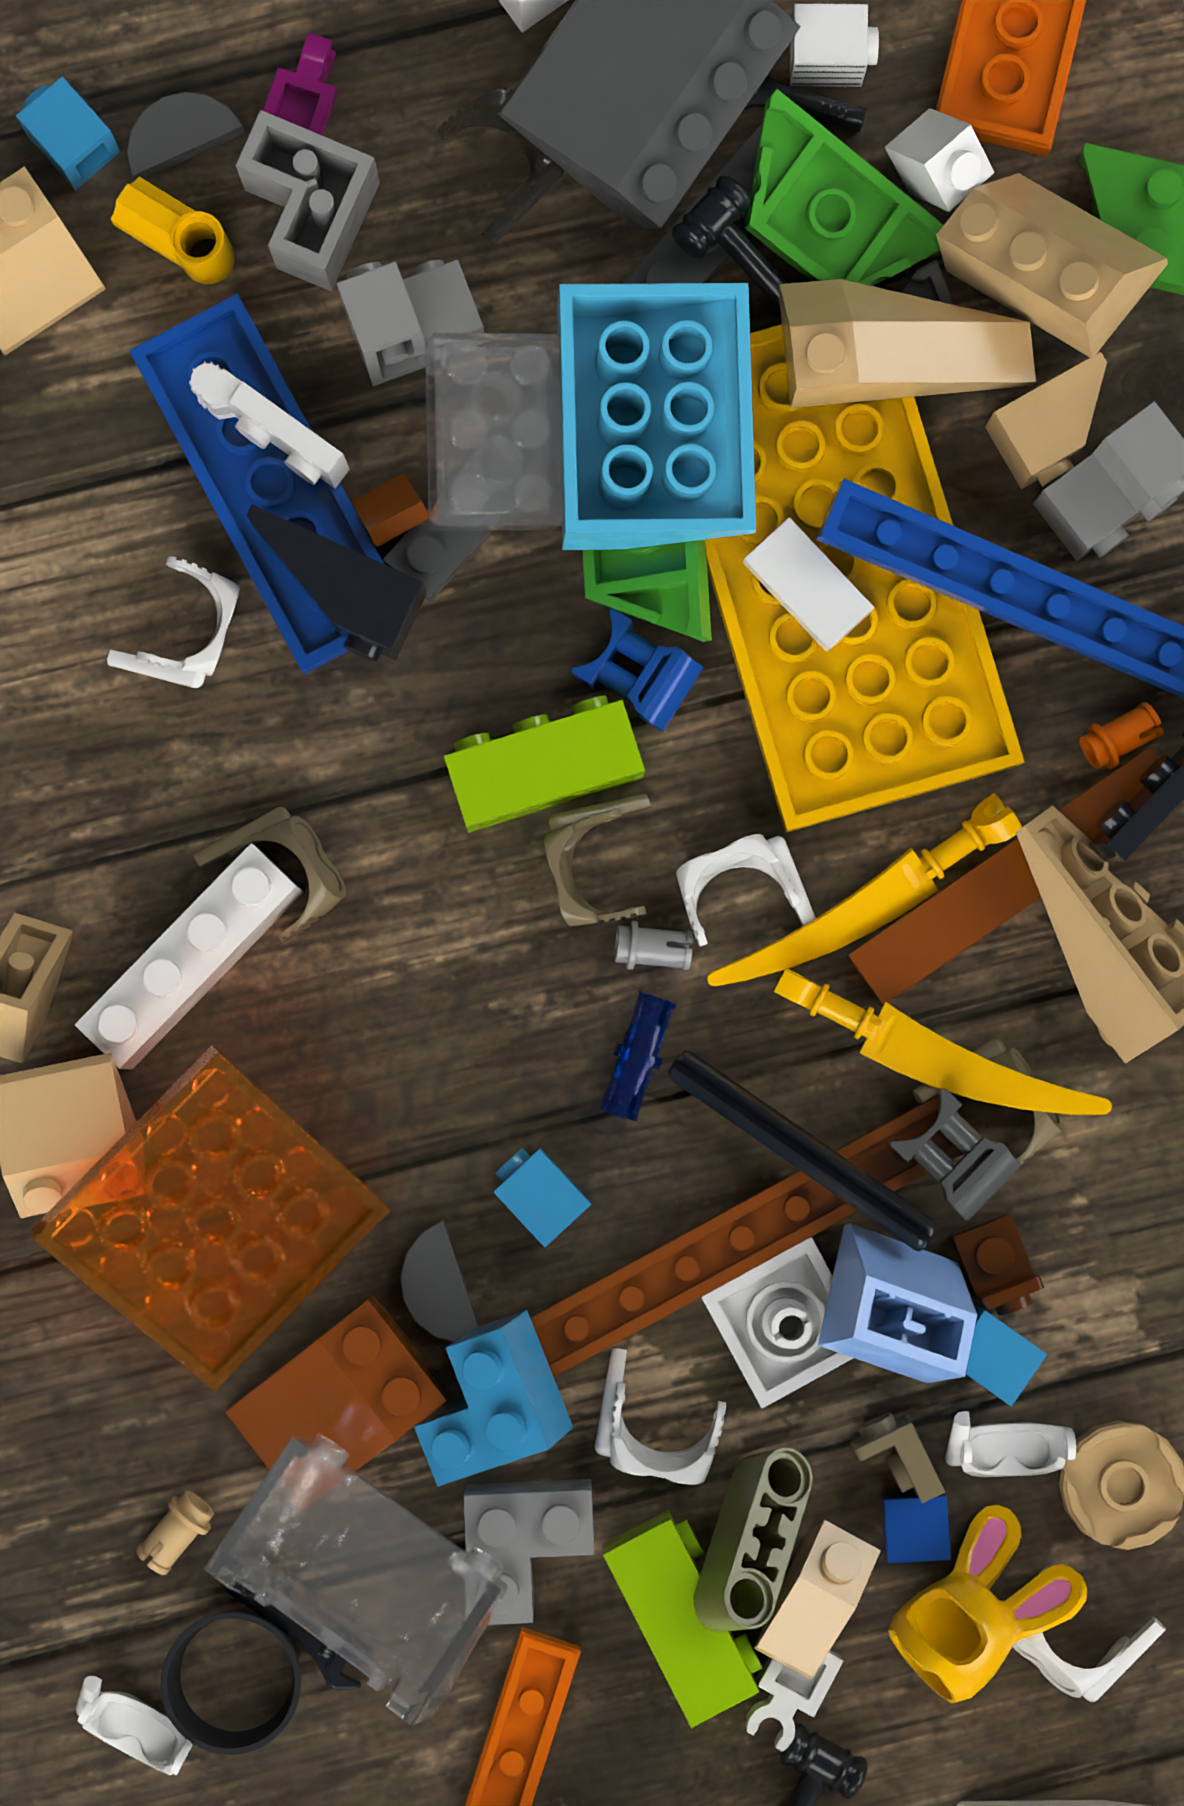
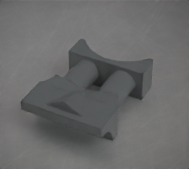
(976, 1175)

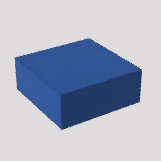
(915, 1529)

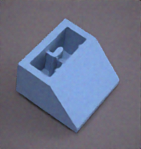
(898, 1308)

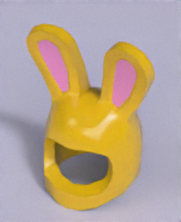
(960, 1631)

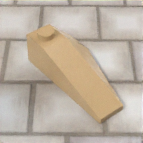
(884, 344)
(1114, 944)

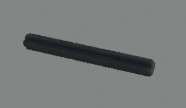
(803, 1150)

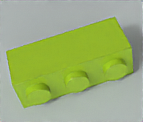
(544, 763)
(659, 1583)

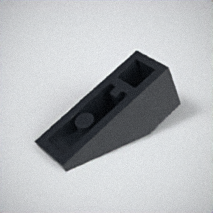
(355, 593)

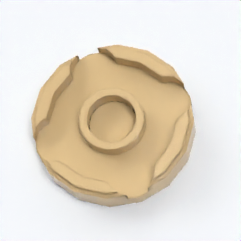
(1123, 1485)

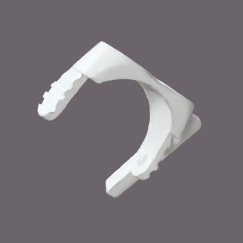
(193, 669)
(750, 852)
(1008, 1447)
(630, 1456)
(1095, 1681)
(131, 1726)

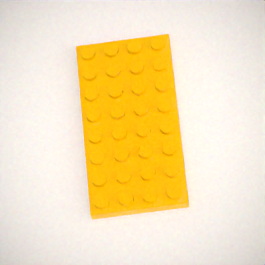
(914, 685)

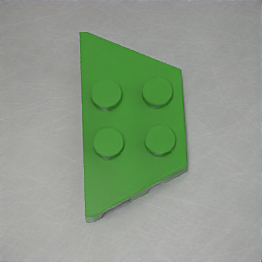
(1142, 201)
(829, 206)
(654, 584)

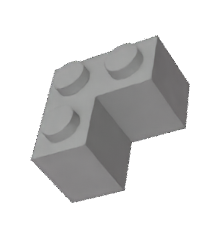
(322, 190)
(398, 315)
(1127, 475)
(525, 1523)

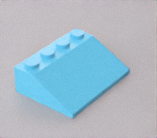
(655, 414)

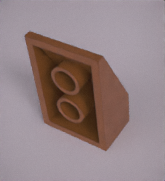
(352, 1385)

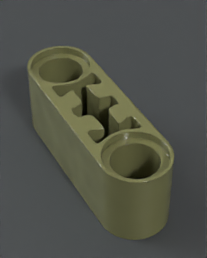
(753, 1540)

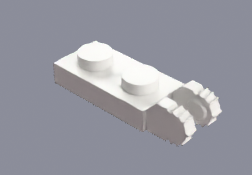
(266, 423)

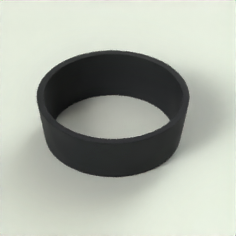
(202, 1733)

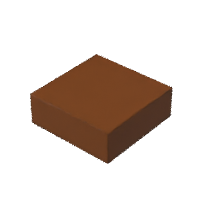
(390, 510)

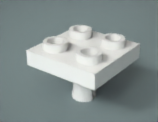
(776, 1320)

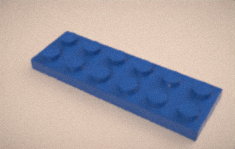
(243, 474)

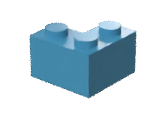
(507, 1405)

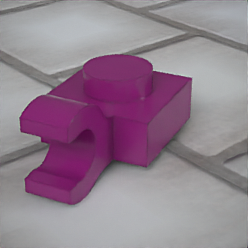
(303, 95)

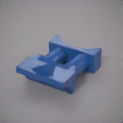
(661, 685)

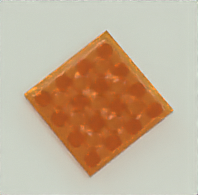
(210, 1219)

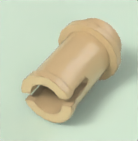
(178, 1528)

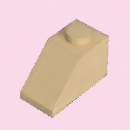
(1049, 424)
(29, 973)
(817, 1598)

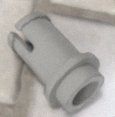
(652, 947)

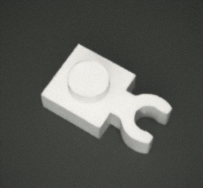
(788, 1693)

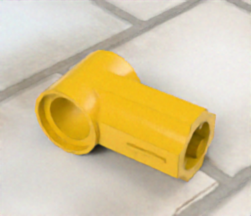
(173, 230)

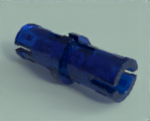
(637, 1056)

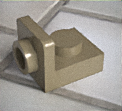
(909, 1462)

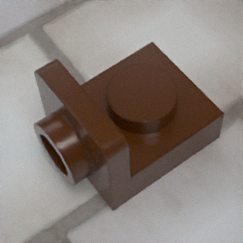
(997, 1265)

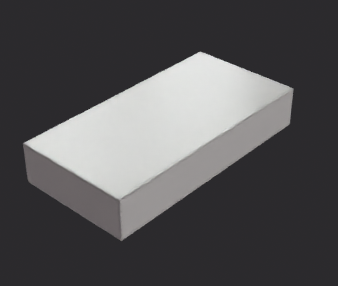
(808, 584)

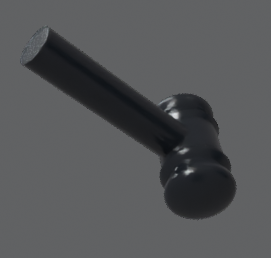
(713, 221)
(821, 1766)

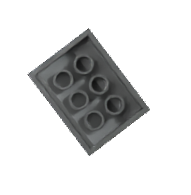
(645, 93)

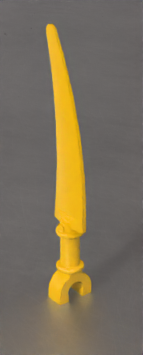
(879, 901)
(934, 1060)

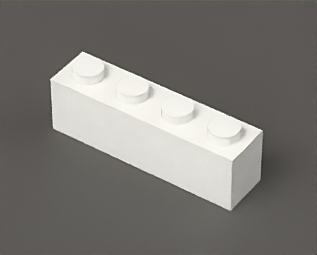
(189, 958)

